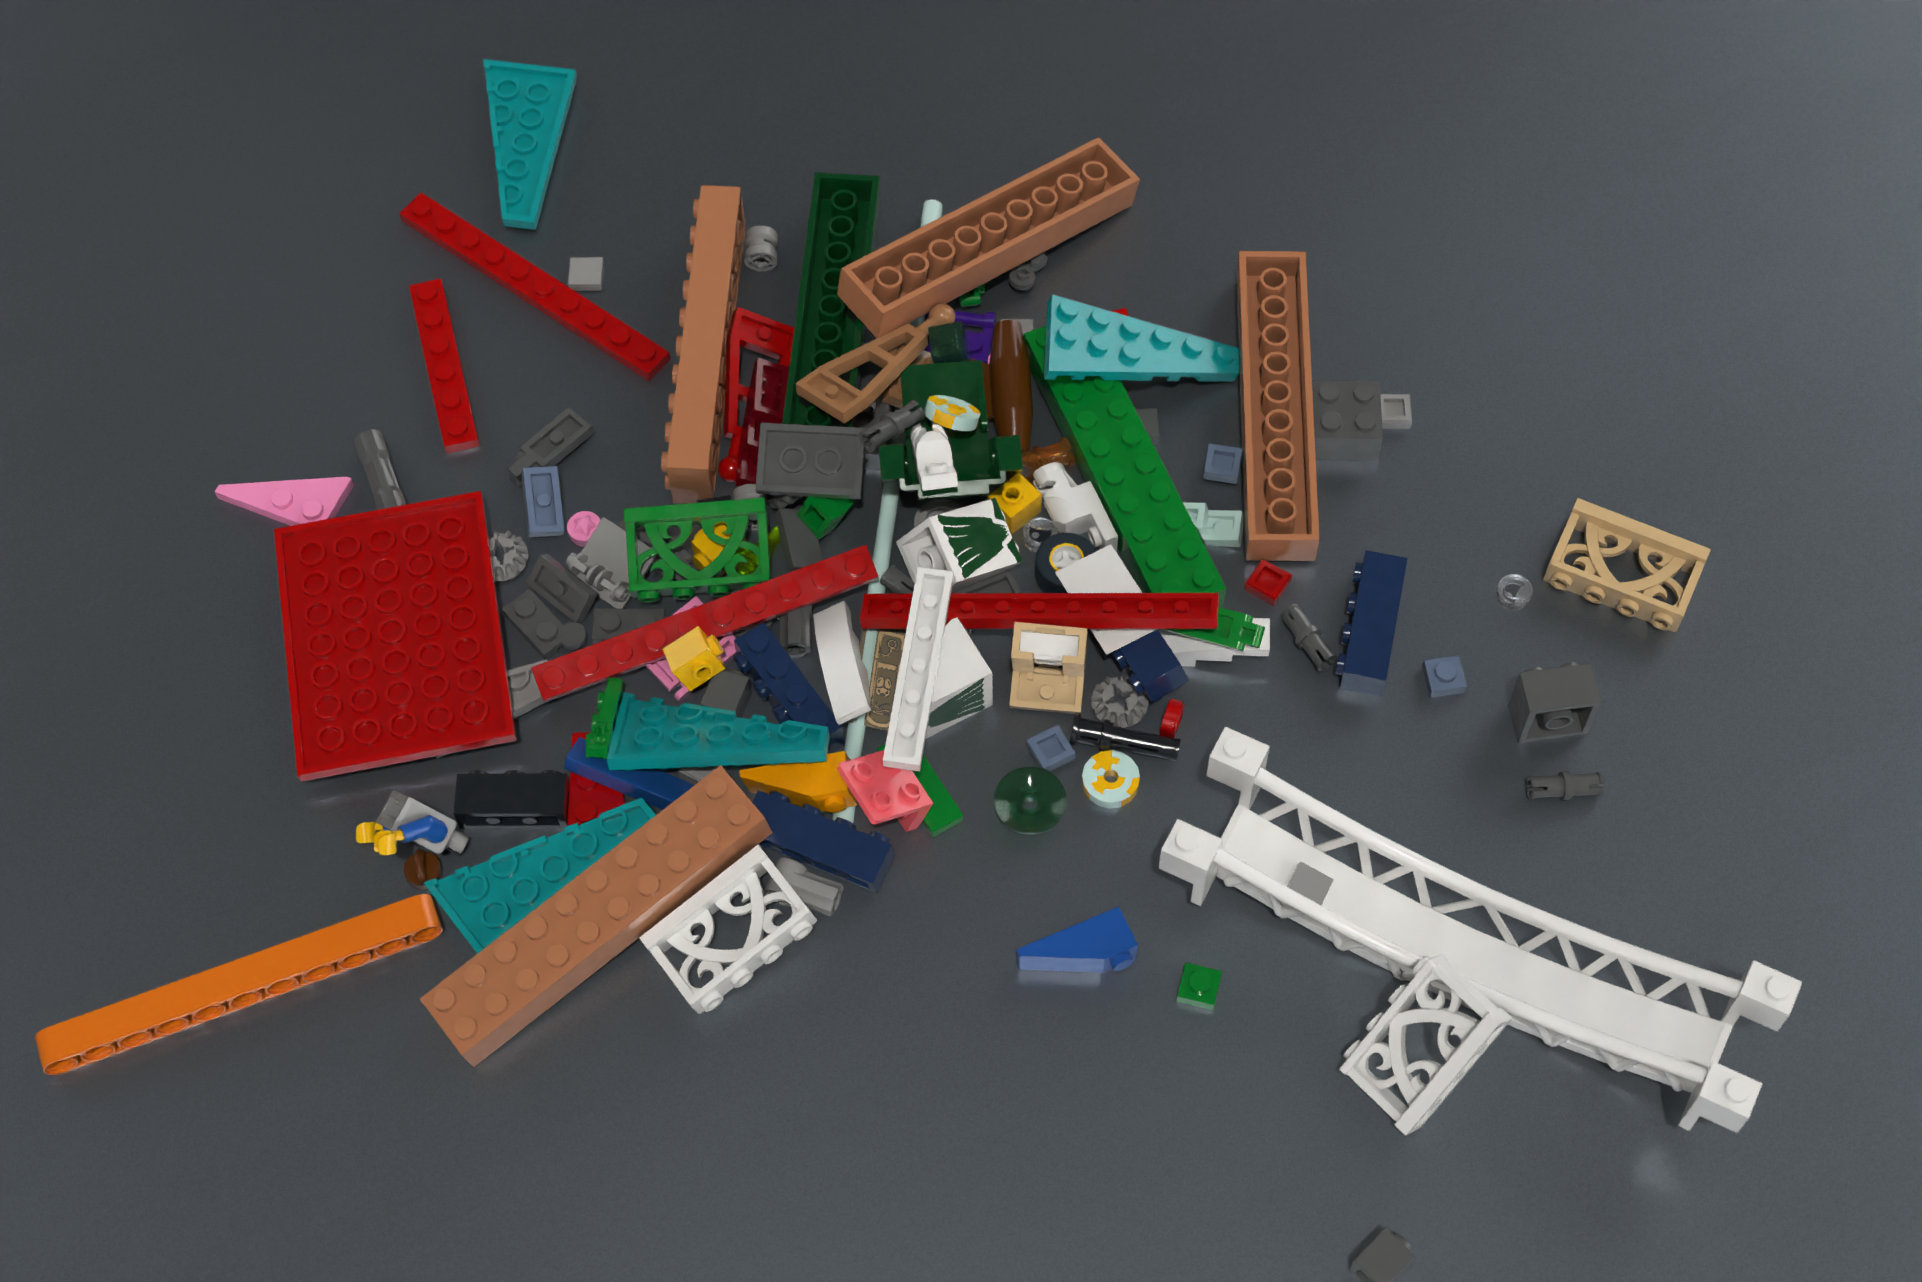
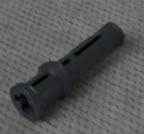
(1106, 735)

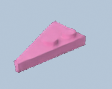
(290, 500)

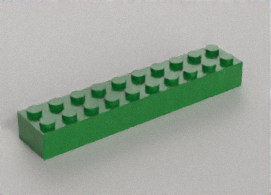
(1129, 478)

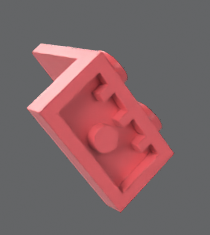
(886, 791)

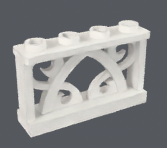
(678, 926)
(1474, 1036)

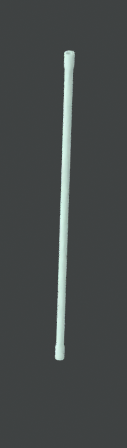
(881, 557)

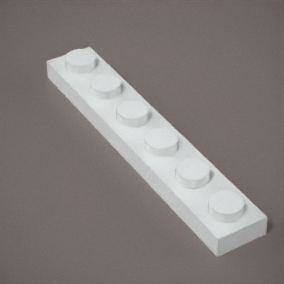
(918, 669)

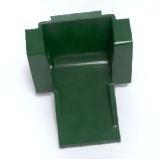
(974, 456)

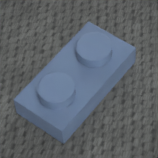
(543, 501)

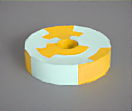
(952, 413)
(1110, 764)

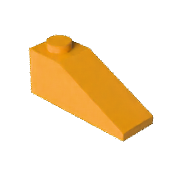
(804, 783)

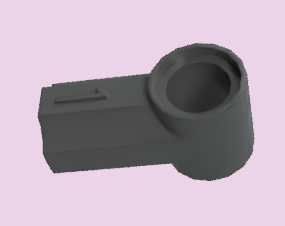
(796, 631)

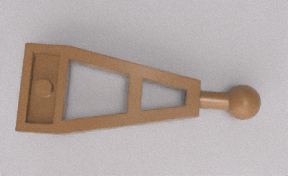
(845, 401)

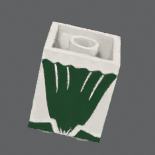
(966, 541)
(961, 682)

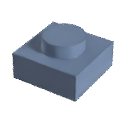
(1222, 463)
(1444, 676)
(1050, 749)

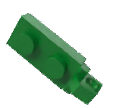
(604, 722)

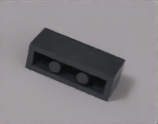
(511, 800)

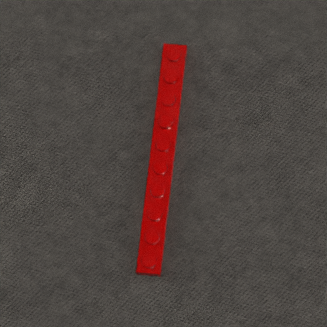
(535, 286)
(1056, 609)
(716, 617)

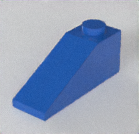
(1089, 946)

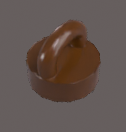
(421, 868)

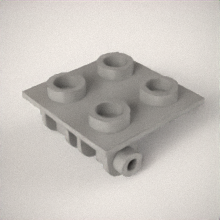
(605, 563)

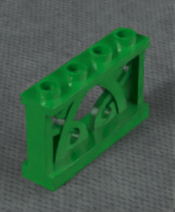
(659, 519)

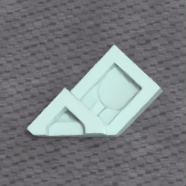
(1217, 526)

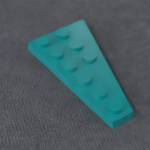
(526, 123)

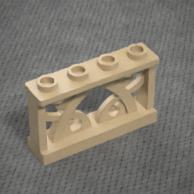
(1635, 596)

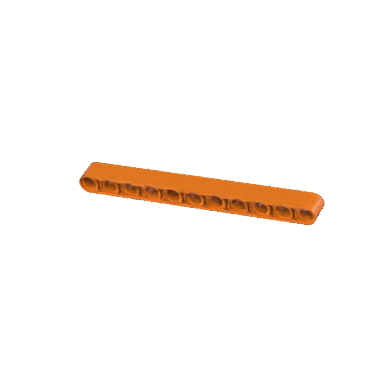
(237, 984)

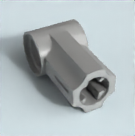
(815, 891)

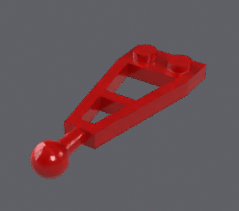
(761, 336)

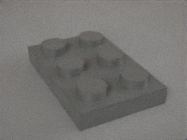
(810, 461)

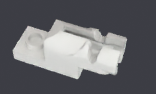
(933, 458)
(1074, 506)

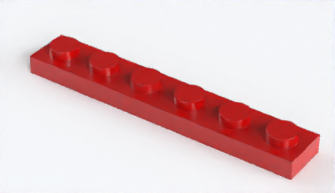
(444, 366)

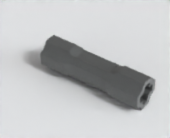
(378, 468)

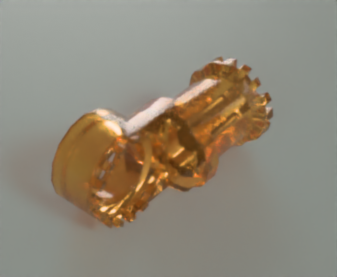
(1040, 456)

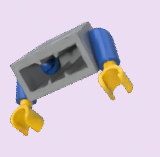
(411, 821)

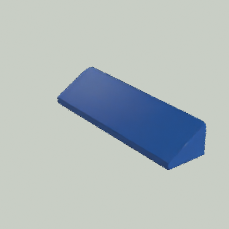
(651, 784)

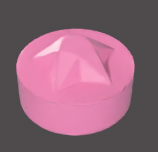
(582, 526)

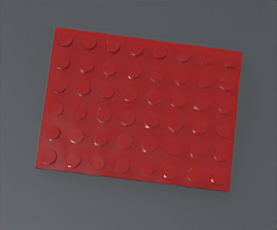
(392, 636)

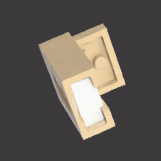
(1048, 667)

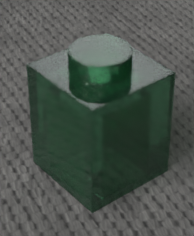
(949, 343)

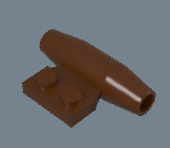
(1009, 383)

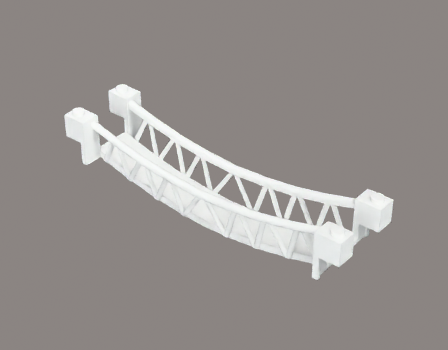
(1541, 996)

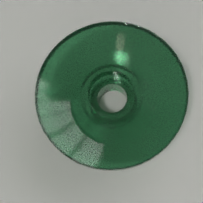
(1034, 786)

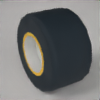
(1055, 554)

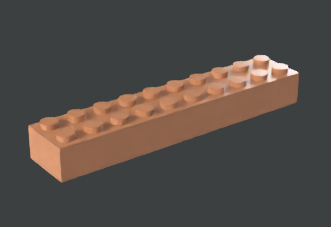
(987, 237)
(700, 375)
(1276, 407)
(596, 916)

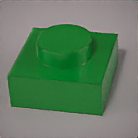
(1199, 986)

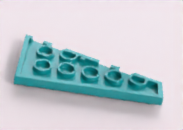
(1118, 347)
(703, 736)
(513, 883)

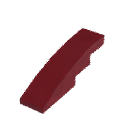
(763, 405)

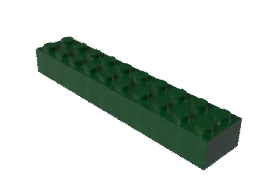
(838, 233)

